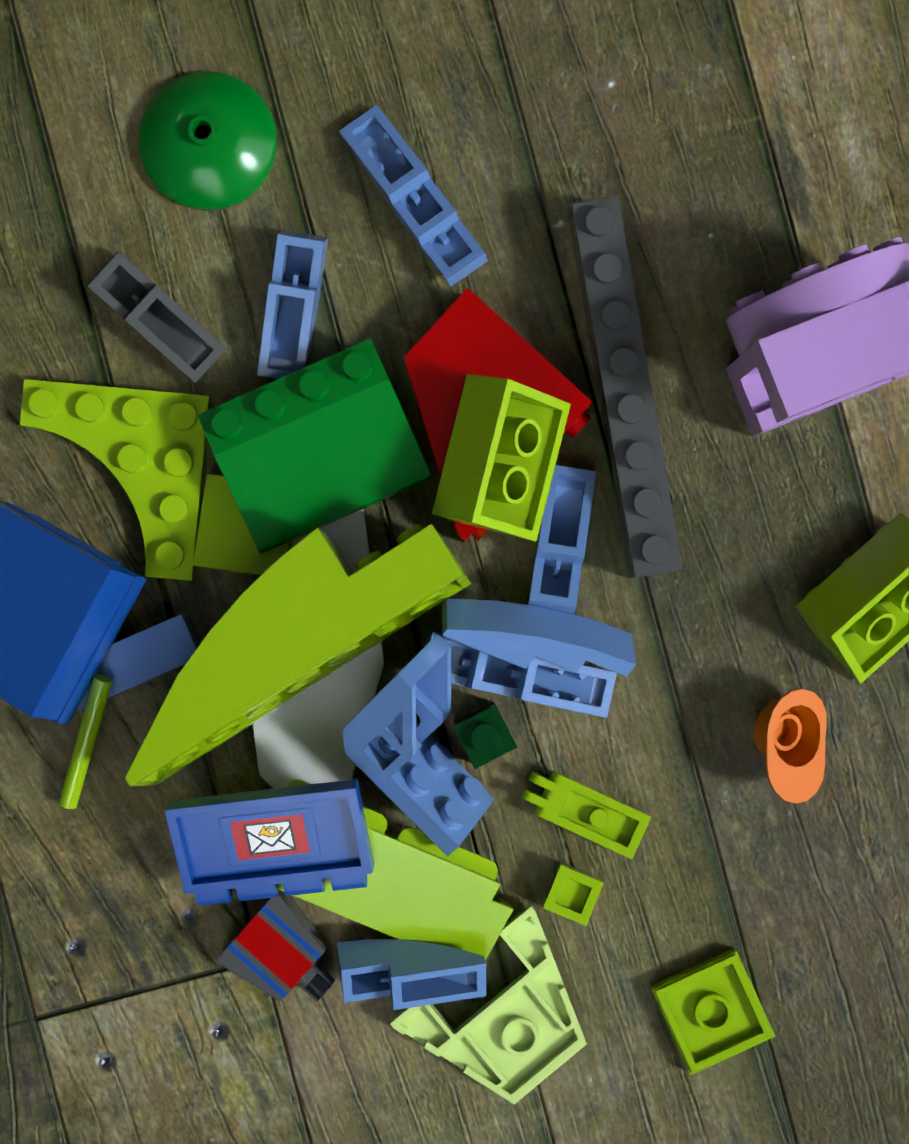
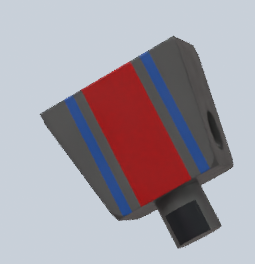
(279, 951)

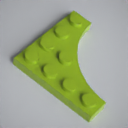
(151, 448)

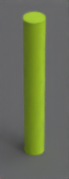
(85, 741)

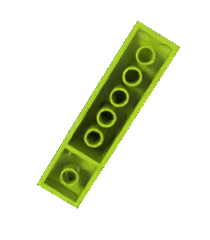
(289, 634)

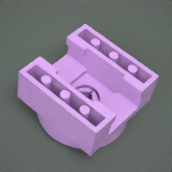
(822, 336)

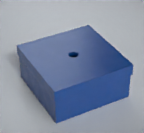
(56, 613)

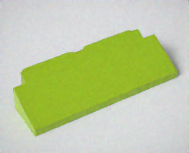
(421, 891)

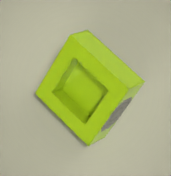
(572, 894)

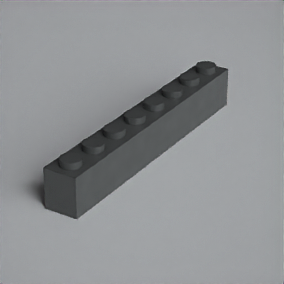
(624, 387)

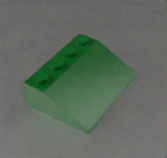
(314, 446)

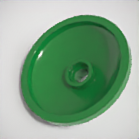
(211, 170)

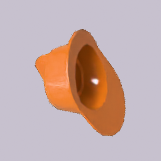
(793, 741)

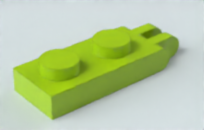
(588, 813)

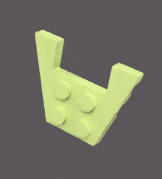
(517, 1033)

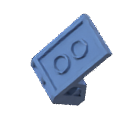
(408, 760)

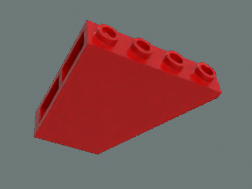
(478, 342)

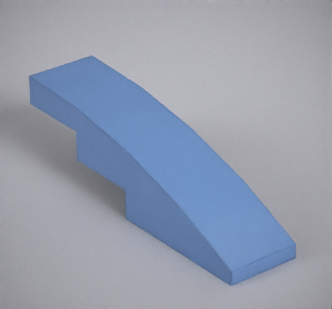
(413, 195)
(527, 631)
(540, 683)

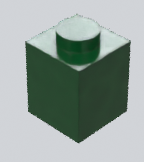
(484, 735)

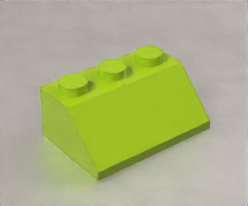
(501, 457)
(865, 602)

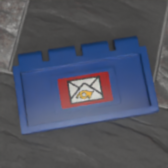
(269, 840)

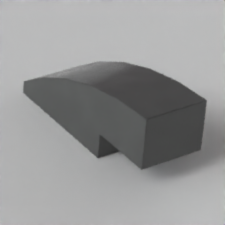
(156, 316)

